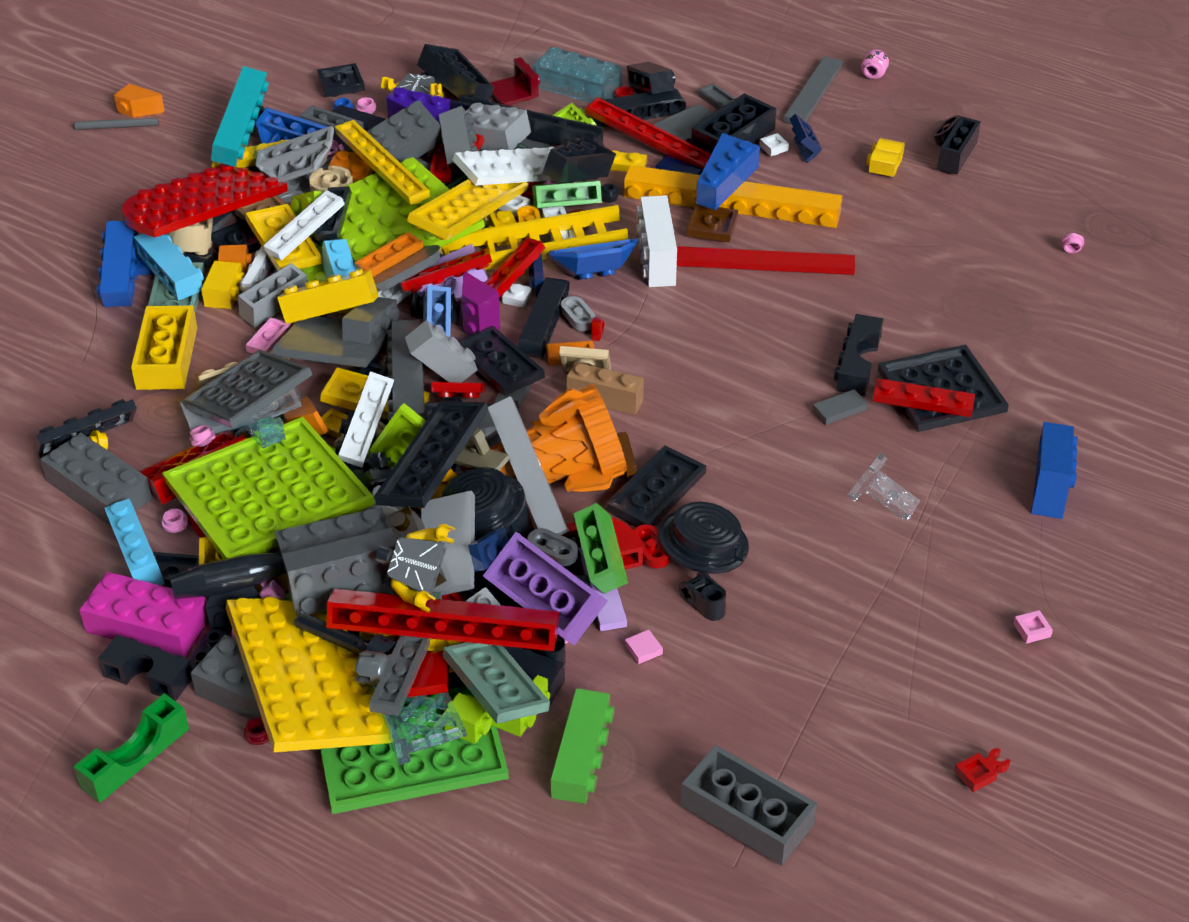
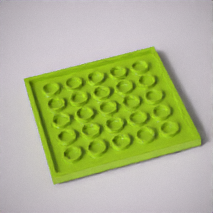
(381, 215)
(252, 491)

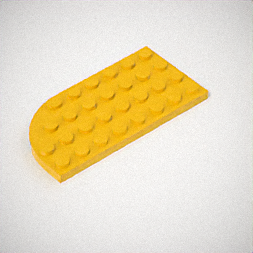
(302, 681)

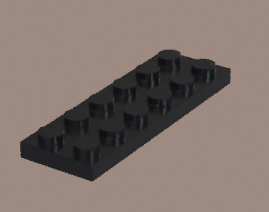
(431, 454)

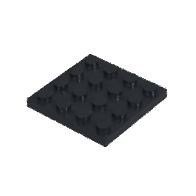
(950, 370)

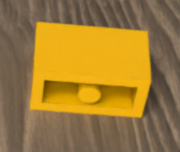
(222, 285)

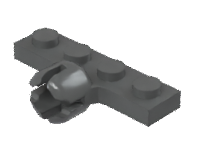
(391, 673)

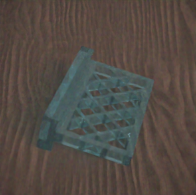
(402, 732)

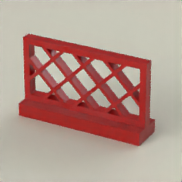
(154, 472)

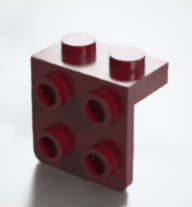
(520, 87)

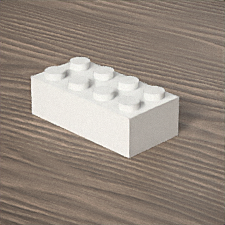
(657, 241)

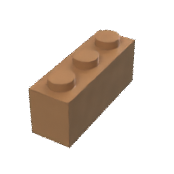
(617, 389)

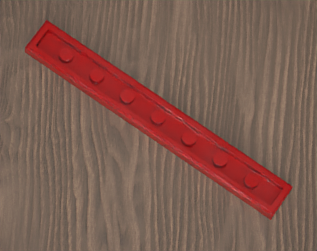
(647, 133)
(766, 260)

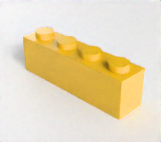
(328, 296)

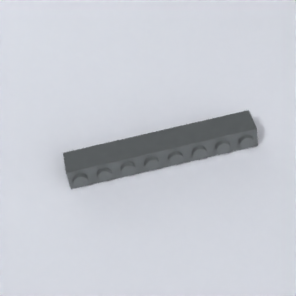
(405, 370)

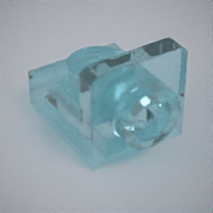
(267, 431)

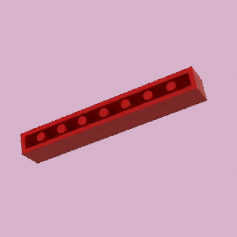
(444, 621)

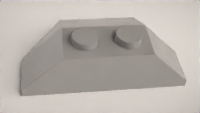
(296, 155)

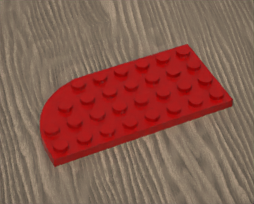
(197, 198)

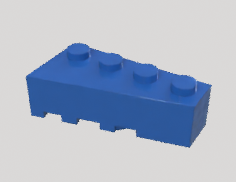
(726, 170)
(118, 265)
(1054, 469)

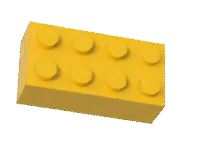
(164, 347)

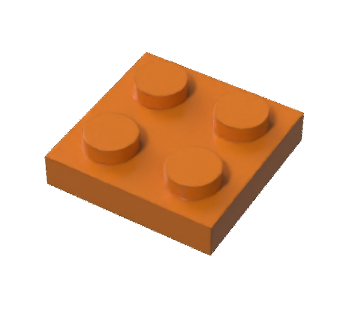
(353, 162)

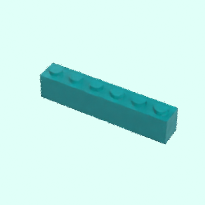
(239, 117)

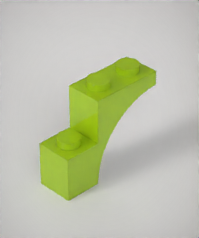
(478, 721)

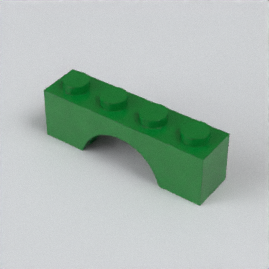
(158, 728)

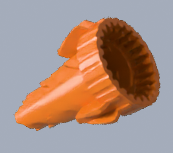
(575, 442)

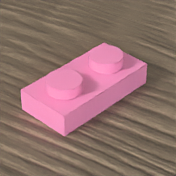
(268, 335)

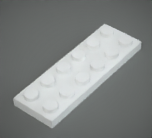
(503, 165)

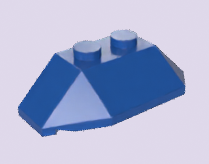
(281, 126)
(593, 259)

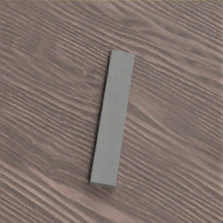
(527, 466)

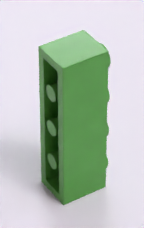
(581, 746)

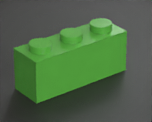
(566, 194)
(600, 548)

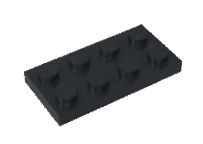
(502, 360)
(97, 419)
(656, 487)

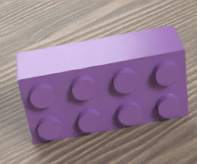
(543, 584)

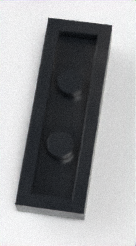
(333, 226)

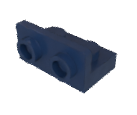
(805, 138)

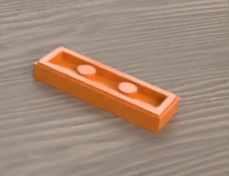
(390, 254)

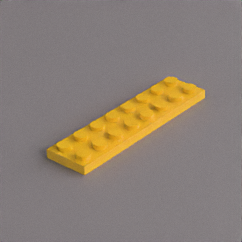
(463, 207)

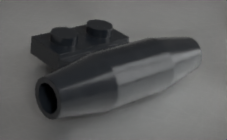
(226, 581)

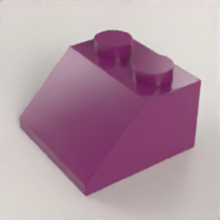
(479, 305)

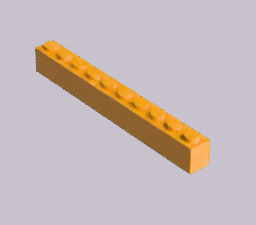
(748, 198)

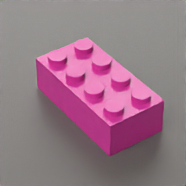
(144, 613)

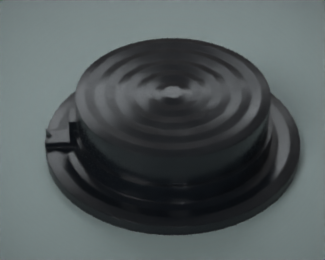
(497, 497)
(704, 538)

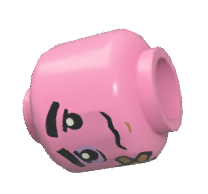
(874, 64)

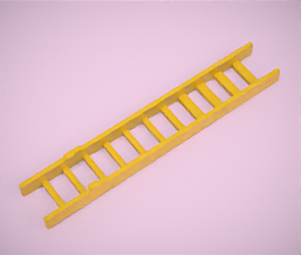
(544, 226)

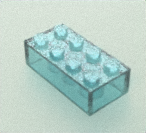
(577, 75)

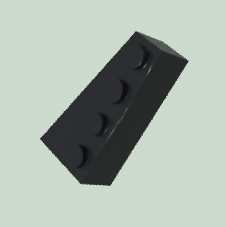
(454, 72)
(578, 161)

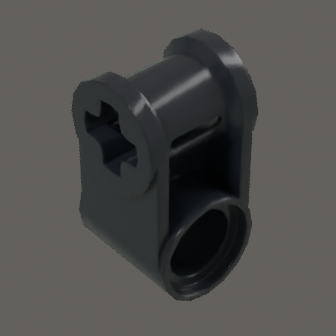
(705, 596)

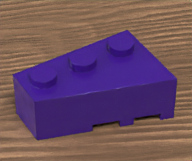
(401, 98)

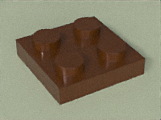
(712, 224)

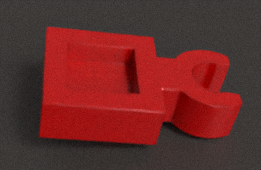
(981, 771)

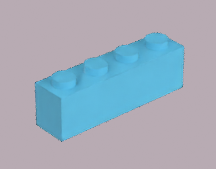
(169, 265)
(133, 542)

